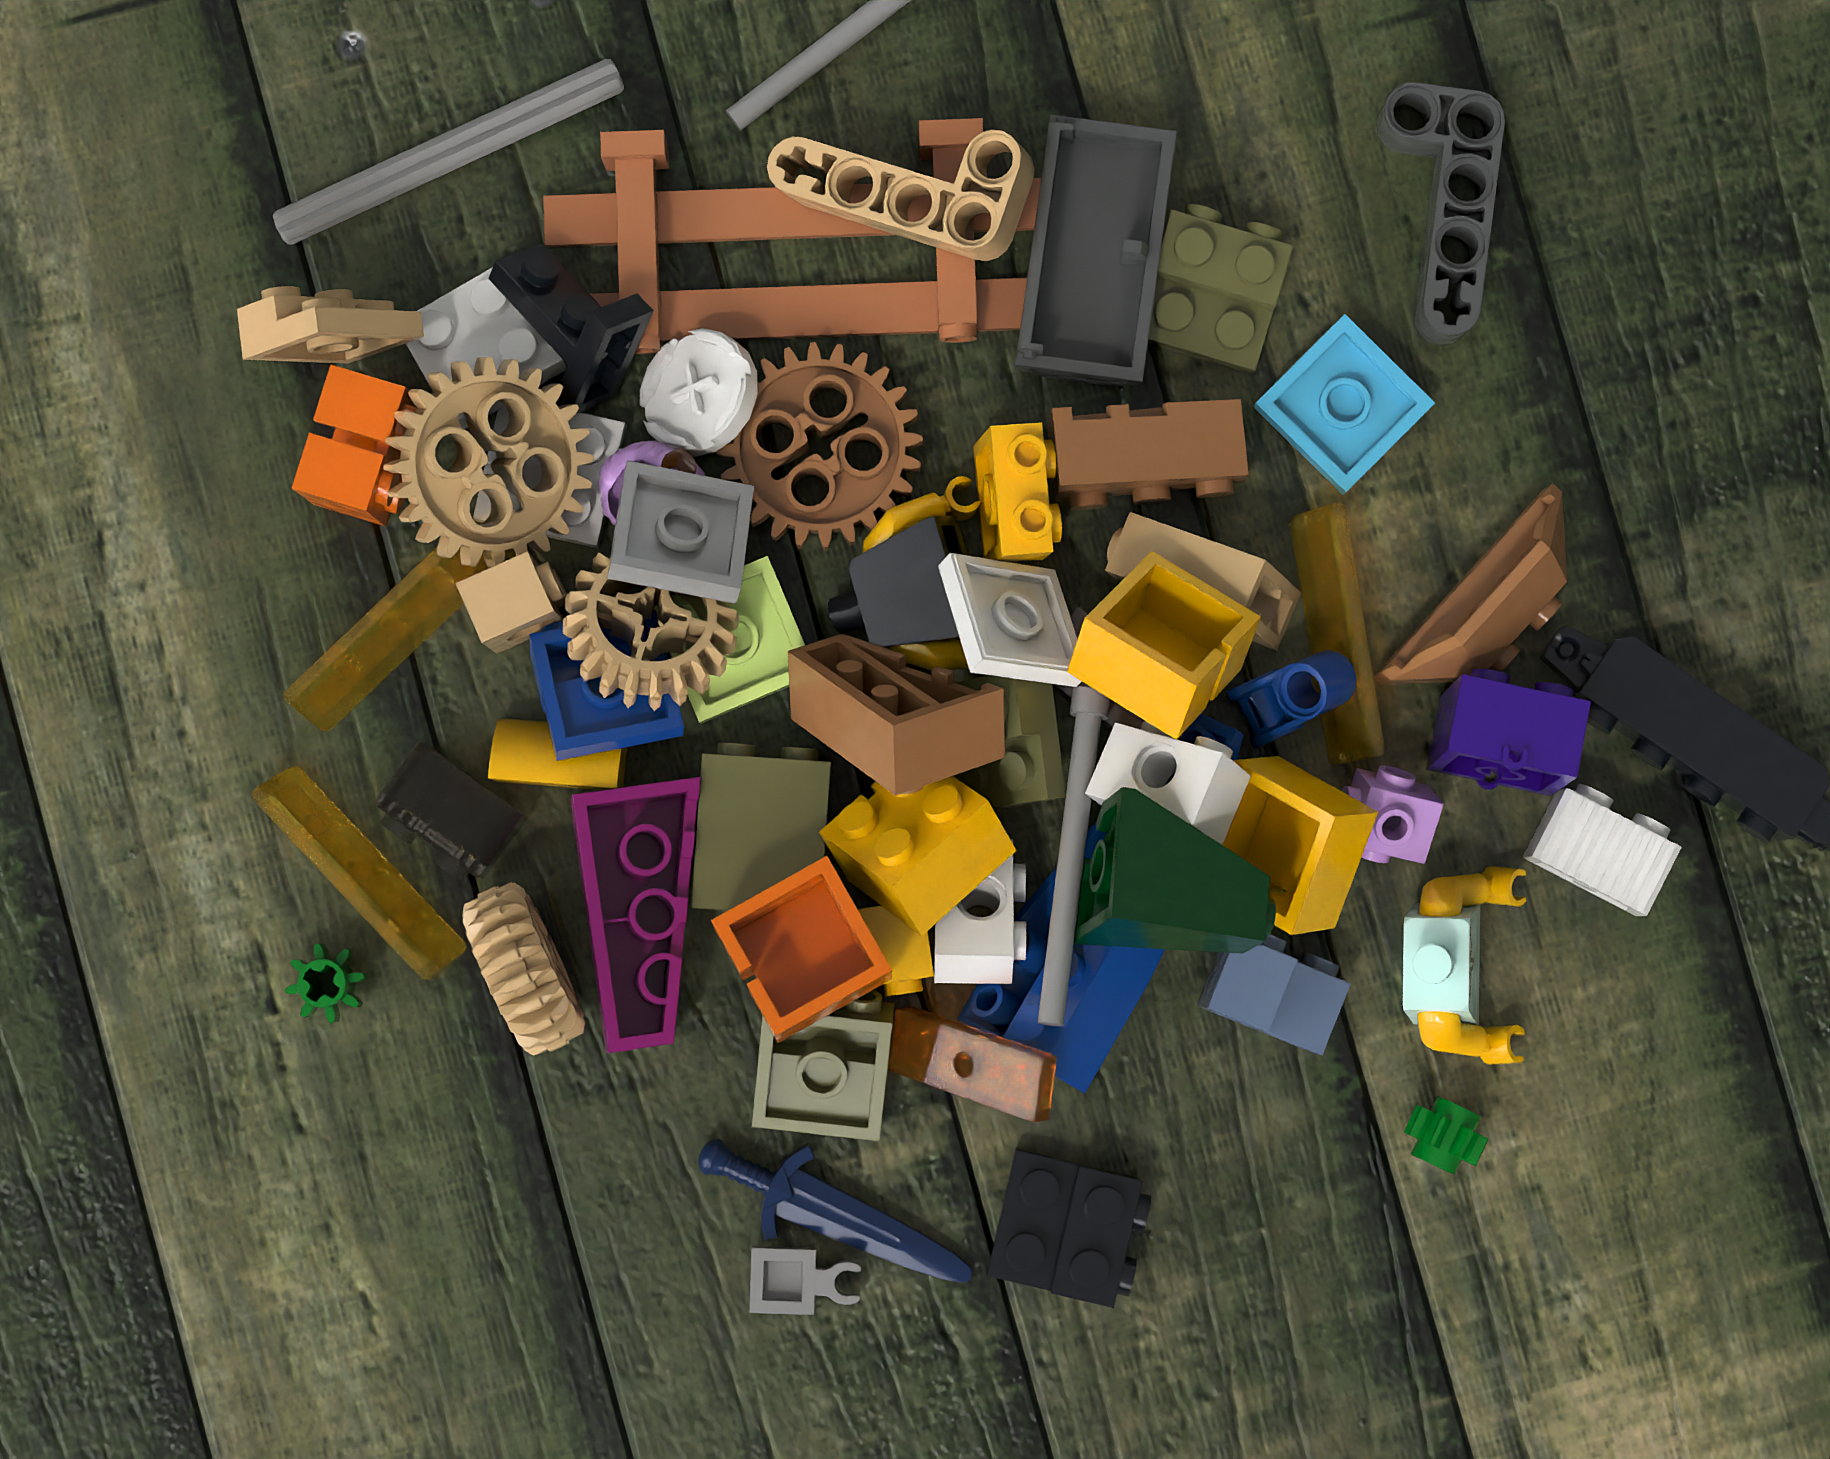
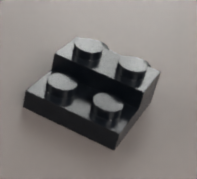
(1068, 1228)

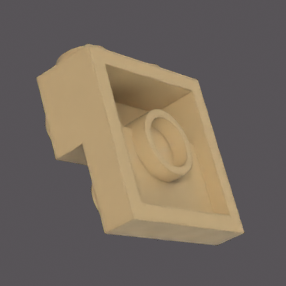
(322, 327)

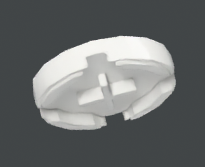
(699, 392)

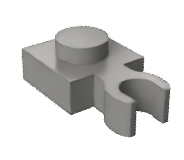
(788, 1280)

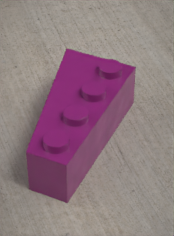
(635, 893)

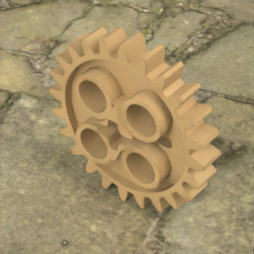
(444, 496)

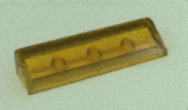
(1337, 625)
(380, 640)
(360, 872)

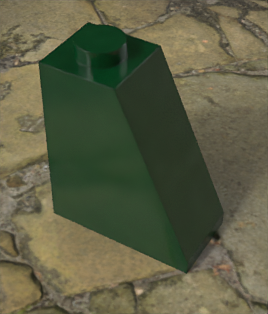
(1168, 885)

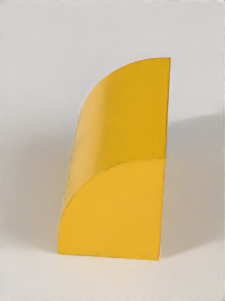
(525, 755)

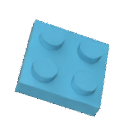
(1343, 404)

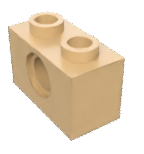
(513, 601)

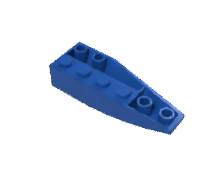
(1102, 979)

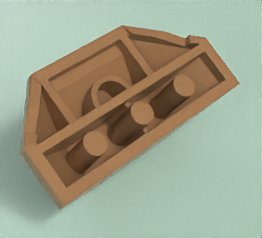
(1491, 603)

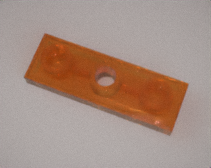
(972, 1064)

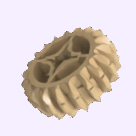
(604, 605)
(523, 968)

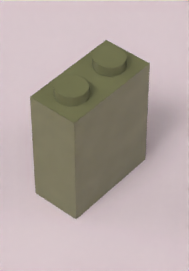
(757, 821)

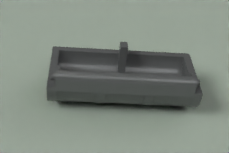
(1095, 251)

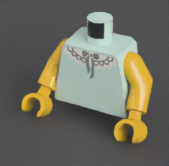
(1444, 964)

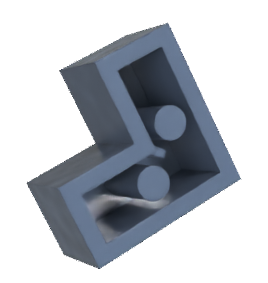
(1277, 993)

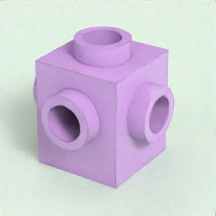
(1405, 813)

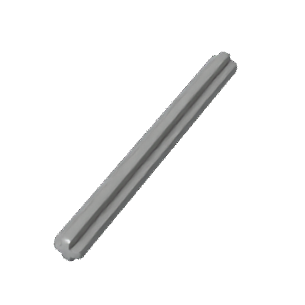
(448, 151)

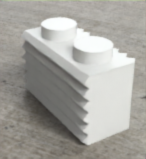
(1602, 849)

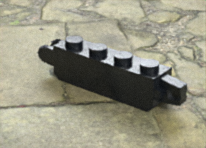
(1696, 734)

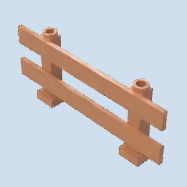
(642, 218)

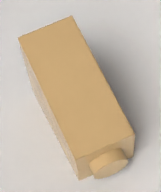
(1233, 572)

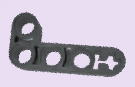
(1446, 214)

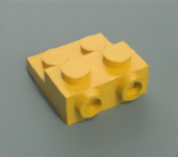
(1013, 493)

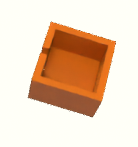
(348, 469)
(803, 948)

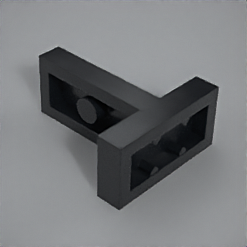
(588, 337)

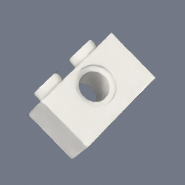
(1202, 790)
(983, 947)

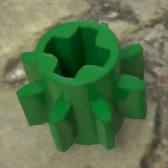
(309, 987)
(1446, 1135)

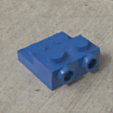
(576, 711)

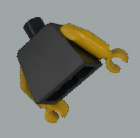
(899, 581)

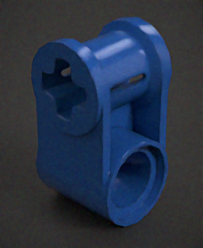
(1286, 699)

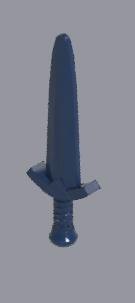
(831, 1212)

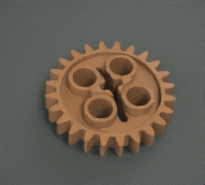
(852, 493)

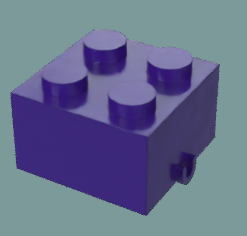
(1515, 731)

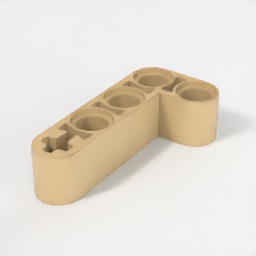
(897, 187)

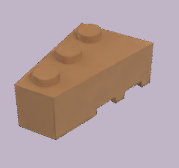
(1148, 452)
(893, 718)

